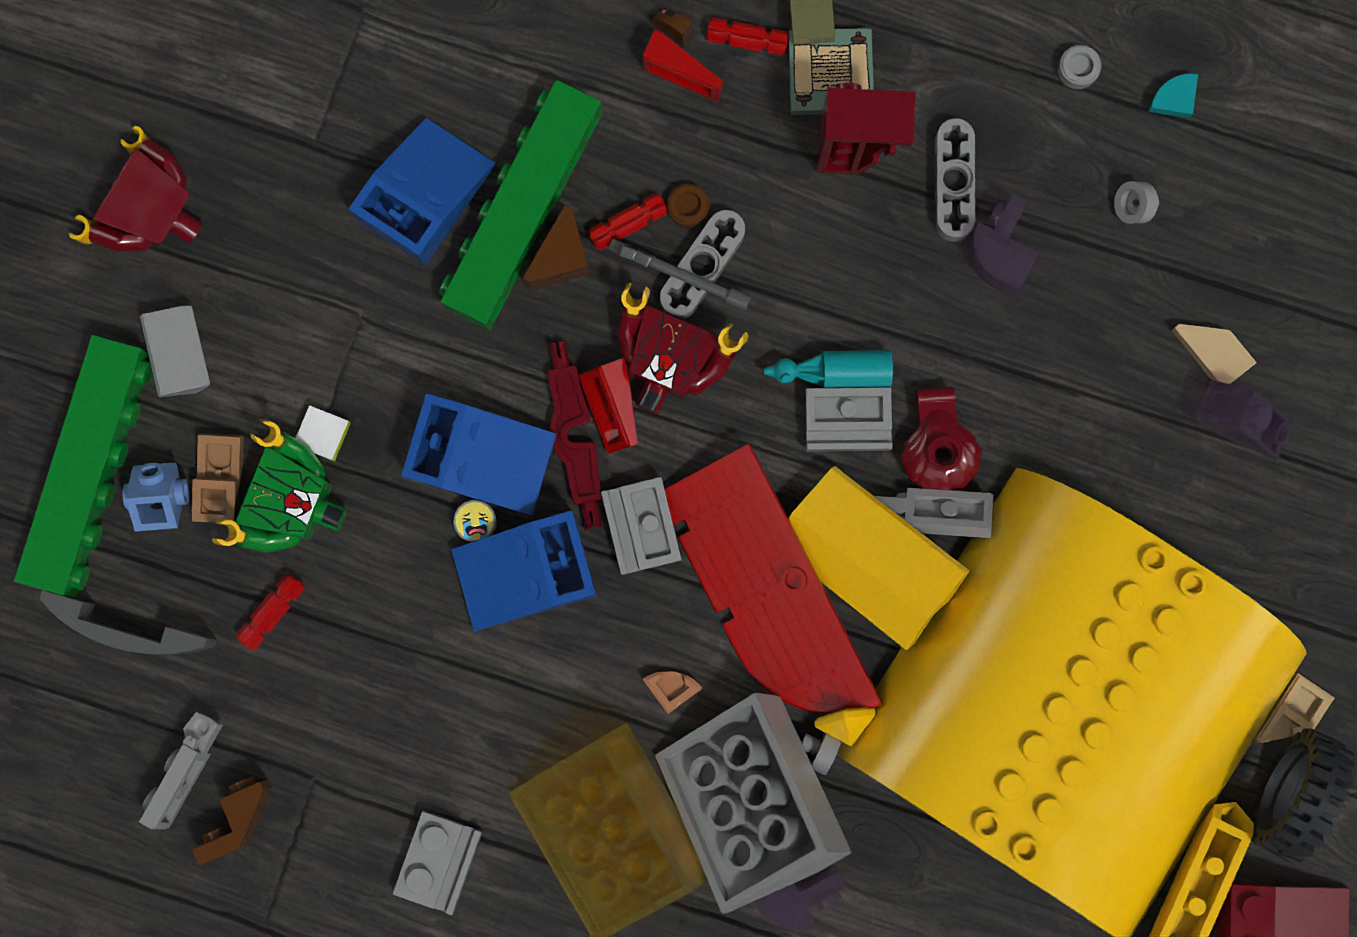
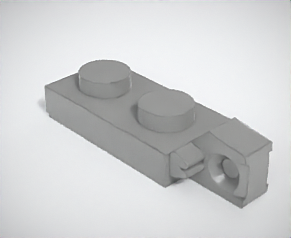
(944, 511)
(182, 772)

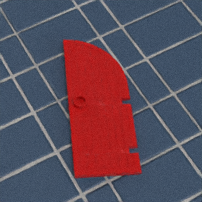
(760, 571)

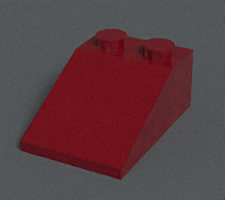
(1283, 911)

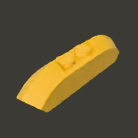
(1205, 873)

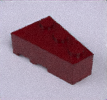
(862, 125)

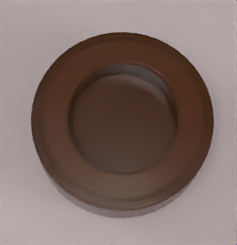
(688, 206)

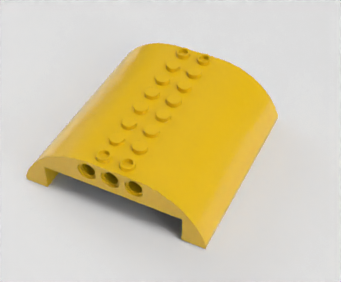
(1077, 700)

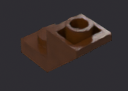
(242, 812)

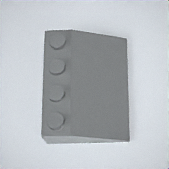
(751, 802)

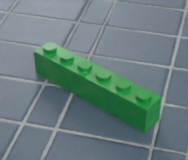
(521, 206)
(84, 467)

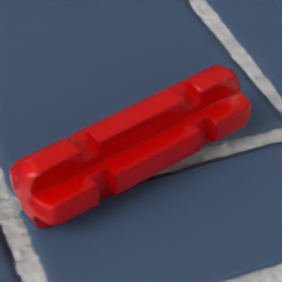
(747, 36)
(627, 221)
(270, 611)

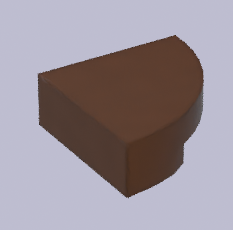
(676, 27)

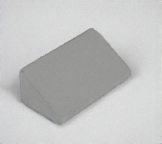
(175, 351)

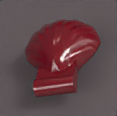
(940, 432)

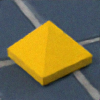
(846, 724)

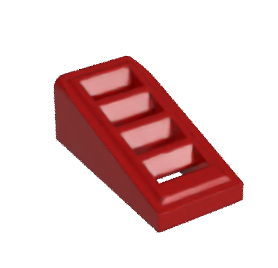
(676, 66)
(611, 404)

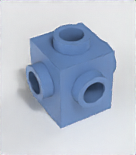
(155, 496)

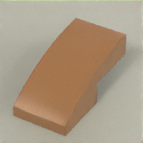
(218, 477)

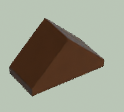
(560, 256)

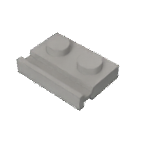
(848, 419)
(641, 526)
(437, 862)

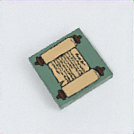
(826, 64)

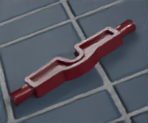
(572, 413)

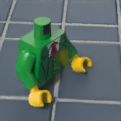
(283, 498)

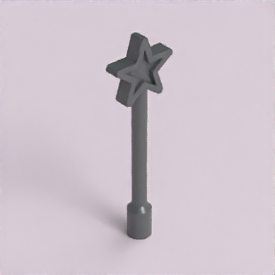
(732, 296)

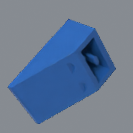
(421, 190)
(478, 454)
(524, 571)

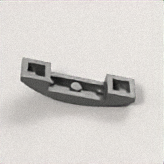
(77, 615)

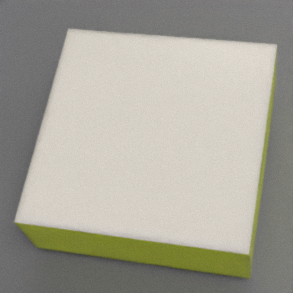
(323, 432)

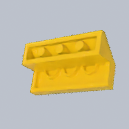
(874, 557)

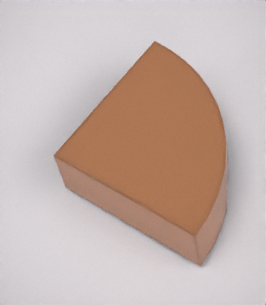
(671, 688)

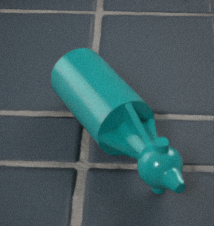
(838, 369)

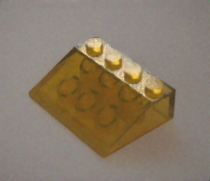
(610, 833)

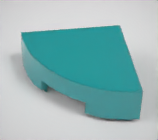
(1176, 97)

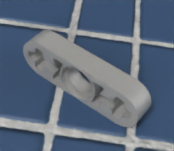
(966, 150)
(711, 234)

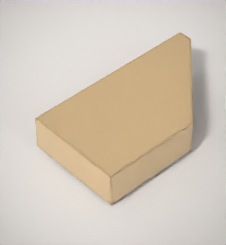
(1215, 351)
(1296, 709)

